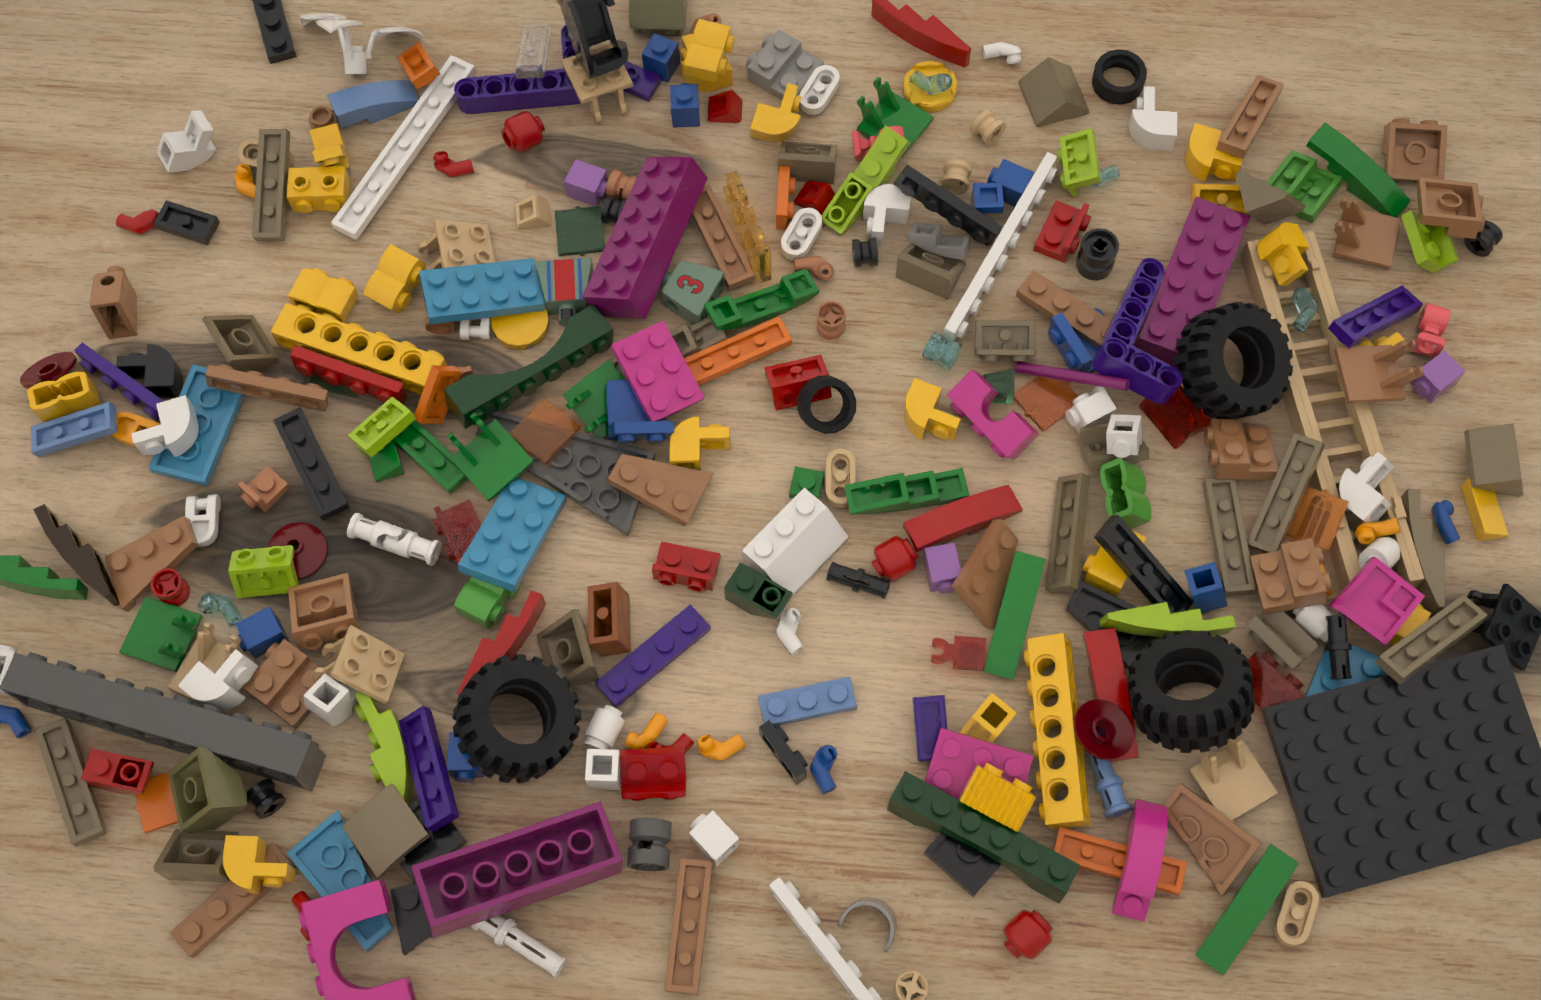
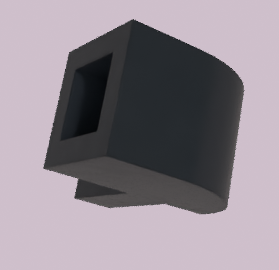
(158, 369)

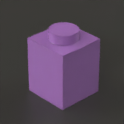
(586, 183)
(1438, 377)
(941, 567)

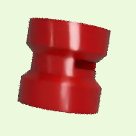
(167, 581)

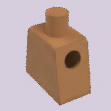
(114, 291)

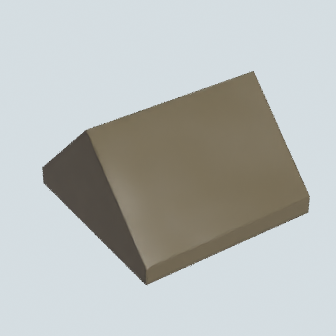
(1052, 93)
(809, 161)
(1266, 201)
(928, 270)
(241, 341)
(1494, 459)
(567, 648)
(194, 856)

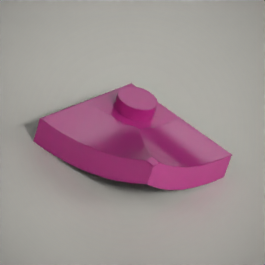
(1377, 601)

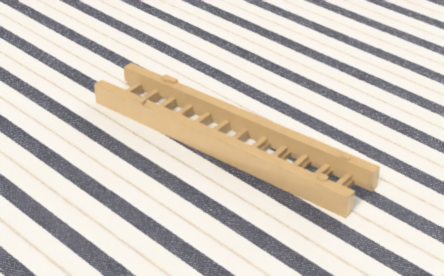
(1301, 405)

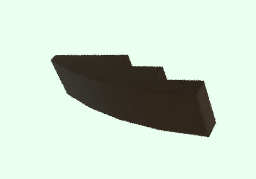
(82, 559)

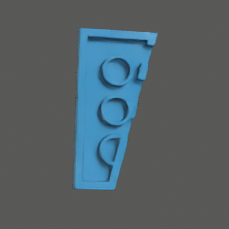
(334, 865)

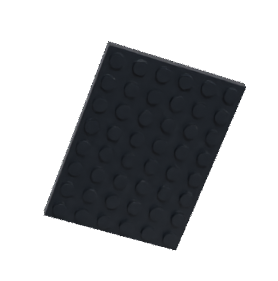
(1410, 770)

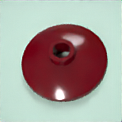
(48, 369)
(311, 550)
(1112, 725)

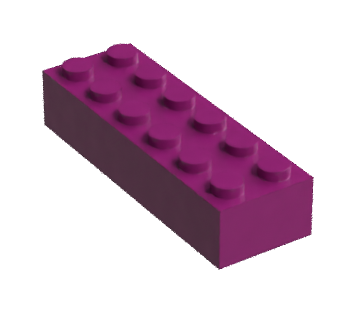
(645, 237)
(1192, 276)
(517, 869)

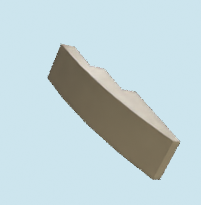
(691, 339)
(1431, 559)

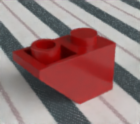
(116, 772)

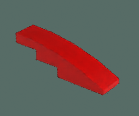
(926, 35)
(962, 517)
(509, 638)
(1108, 675)

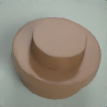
(321, 117)

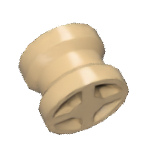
(988, 127)
(956, 176)
(913, 983)

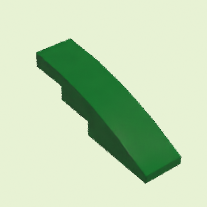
(1362, 173)
(906, 492)
(42, 581)
(1014, 615)
(1247, 909)

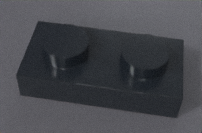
(186, 222)
(791, 761)

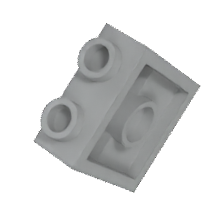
(781, 63)

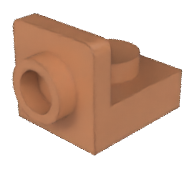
(263, 489)

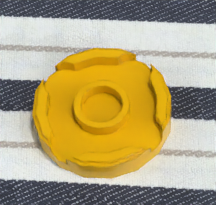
(922, 100)
(521, 329)

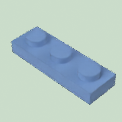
(73, 429)
(808, 702)

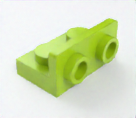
(1079, 161)
(1429, 244)
(381, 427)
(262, 571)

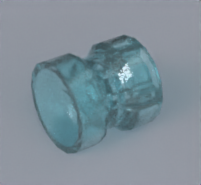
(939, 349)

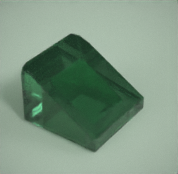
(1004, 383)

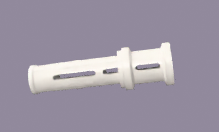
(502, 935)

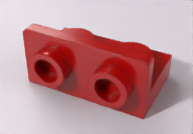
(1061, 231)
(789, 377)
(686, 567)
(653, 773)

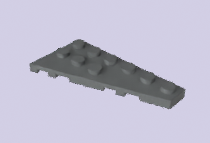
(582, 473)

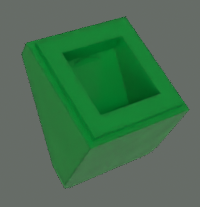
(387, 463)

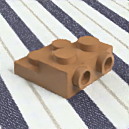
(1414, 149)
(1451, 205)
(1240, 450)
(1291, 577)
(322, 611)
(283, 682)

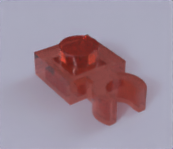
(966, 652)

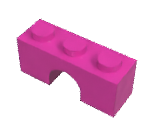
(973, 398)

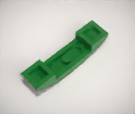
(763, 304)

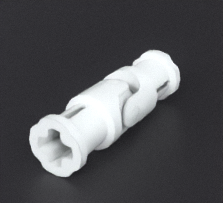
(394, 539)

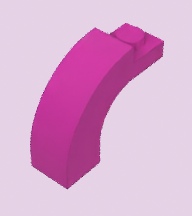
(1142, 860)

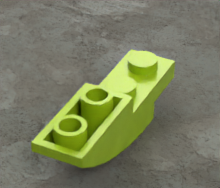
(872, 172)
(390, 760)

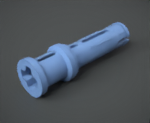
(1109, 788)

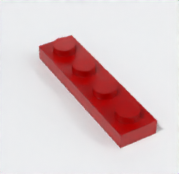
(339, 372)

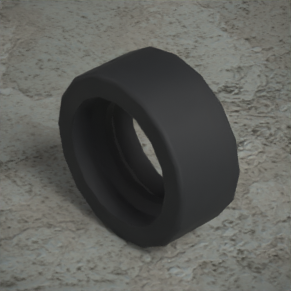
(1120, 59)
(847, 411)

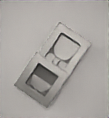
(931, 239)

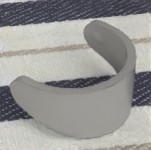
(882, 906)

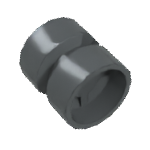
(652, 833)

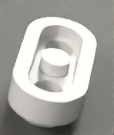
(817, 91)
(799, 235)

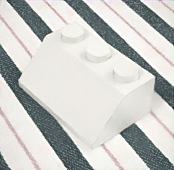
(795, 542)

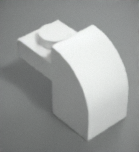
(1152, 128)
(187, 148)
(885, 205)
(177, 429)
(1360, 488)
(220, 687)
(330, 700)

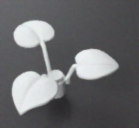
(353, 55)

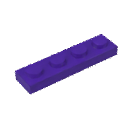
(1375, 316)
(114, 377)
(653, 656)
(428, 769)

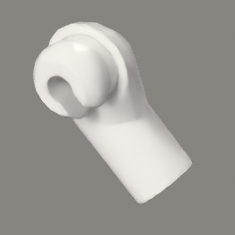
(787, 630)

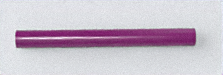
(1072, 376)

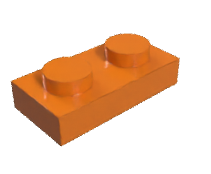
(418, 65)
(784, 208)
(432, 403)

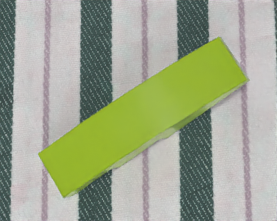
(1157, 621)

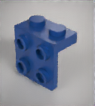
(1076, 351)
(627, 419)

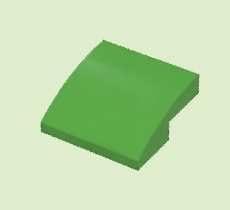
(1306, 183)

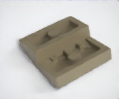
(385, 831)

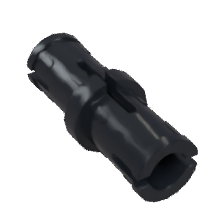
(878, 585)
(1338, 647)

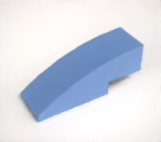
(372, 101)

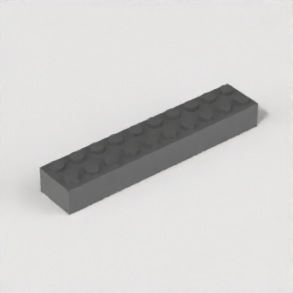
(163, 720)

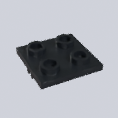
(1513, 623)

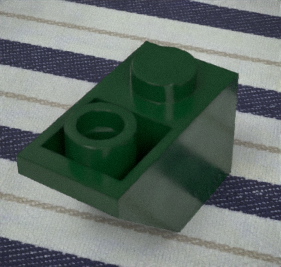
(756, 593)

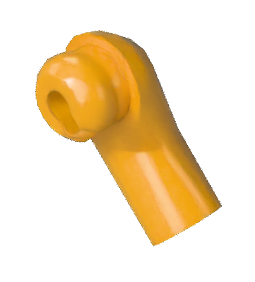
(244, 180)
(1369, 531)
(648, 735)
(719, 750)

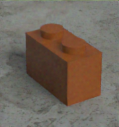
(609, 619)

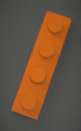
(738, 350)
(1108, 858)

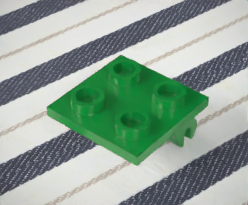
(892, 111)
(589, 398)
(491, 458)
(161, 634)

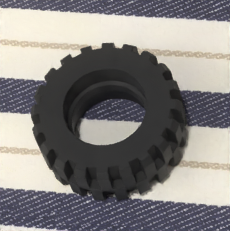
(1263, 354)
(540, 687)
(1196, 722)

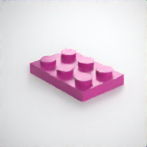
(657, 372)
(958, 754)

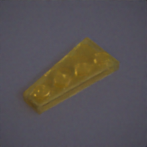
(751, 235)

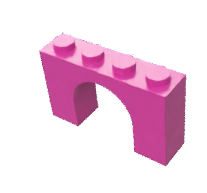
(327, 921)

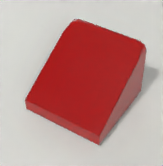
(725, 108)
(815, 196)

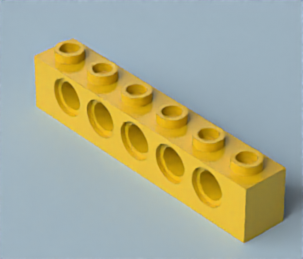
(295, 320)
(1074, 809)

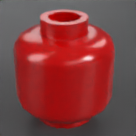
(523, 131)
(894, 558)
(1027, 934)

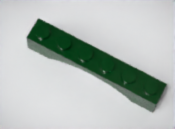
(485, 394)
(1026, 858)

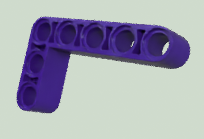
(508, 87)
(1116, 352)

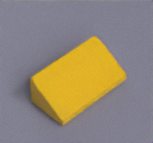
(1221, 194)
(1484, 512)

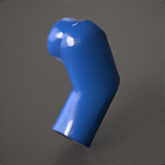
(1441, 513)
(15, 719)
(821, 767)

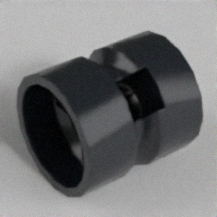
(1097, 254)

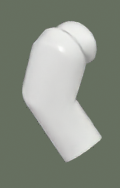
(1002, 49)

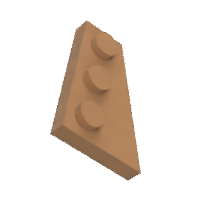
(660, 485)
(140, 560)
(986, 572)
(1213, 838)

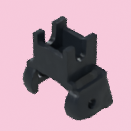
(589, 25)

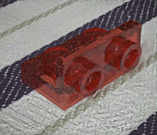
(1176, 418)
(459, 527)
(1270, 684)

